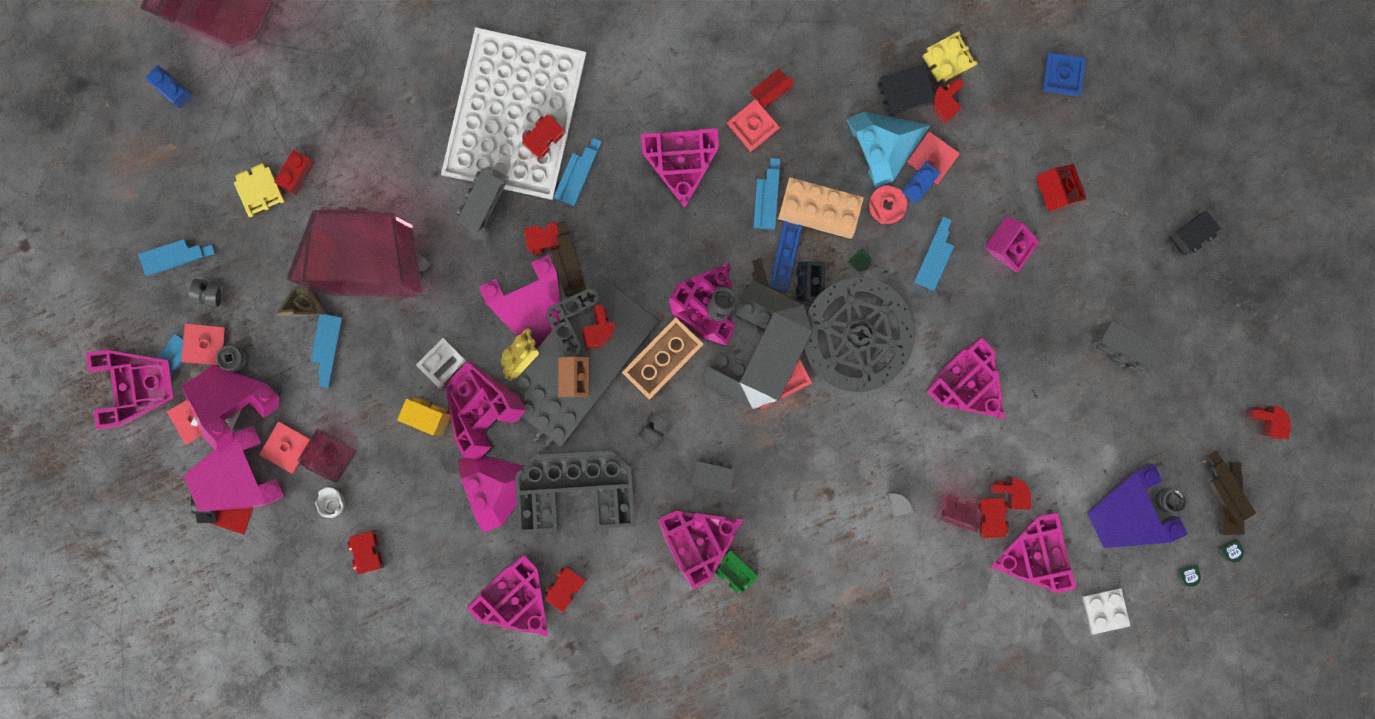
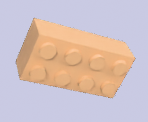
(820, 208)
(662, 358)

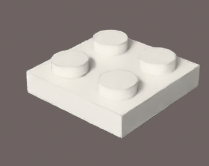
(1106, 611)

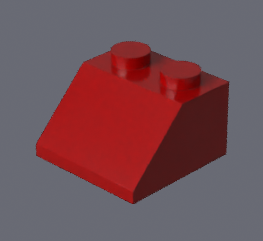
(1061, 187)

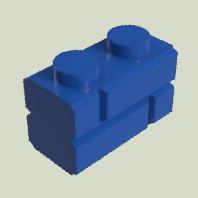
(168, 86)
(921, 182)

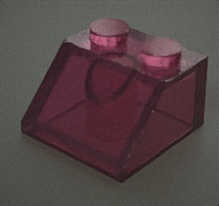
(326, 455)
(958, 513)

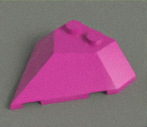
(681, 158)
(690, 303)
(970, 381)
(489, 489)
(698, 542)
(1039, 556)
(512, 599)

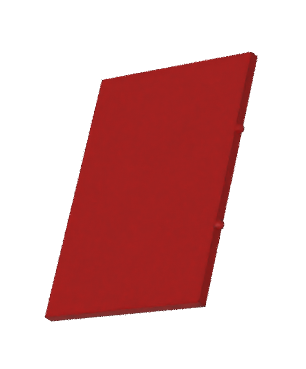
(234, 519)

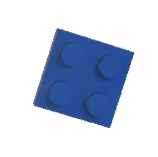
(1063, 74)

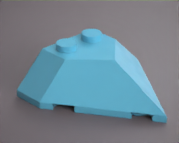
(886, 143)

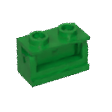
(735, 572)

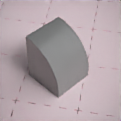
(899, 504)

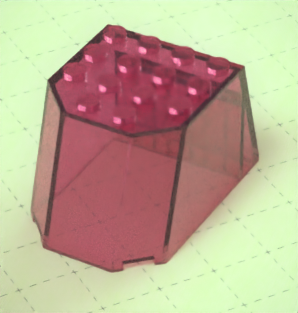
(219, 24)
(357, 254)

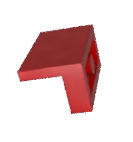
(772, 88)

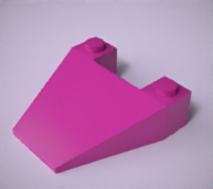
(529, 304)
(137, 384)
(220, 394)
(475, 404)
(225, 478)

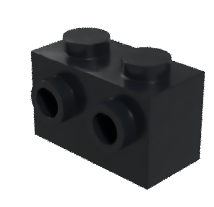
(1196, 232)
(810, 279)

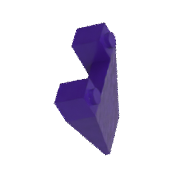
(1127, 514)

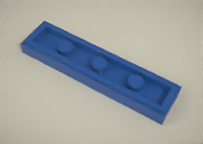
(785, 256)

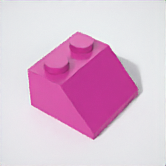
(1012, 243)

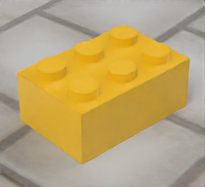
(426, 418)

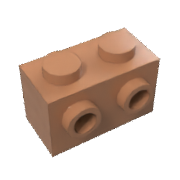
(573, 377)

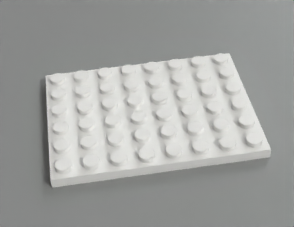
(501, 98)

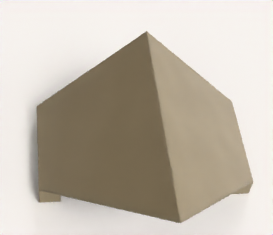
(301, 303)

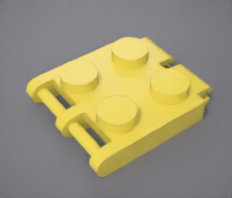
(949, 58)
(258, 189)
(518, 355)

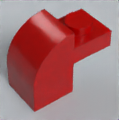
(944, 105)
(599, 334)
(1276, 420)
(1018, 493)

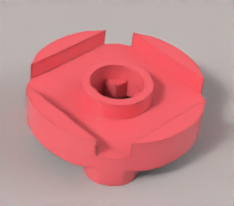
(892, 195)

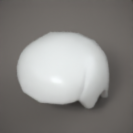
(330, 502)

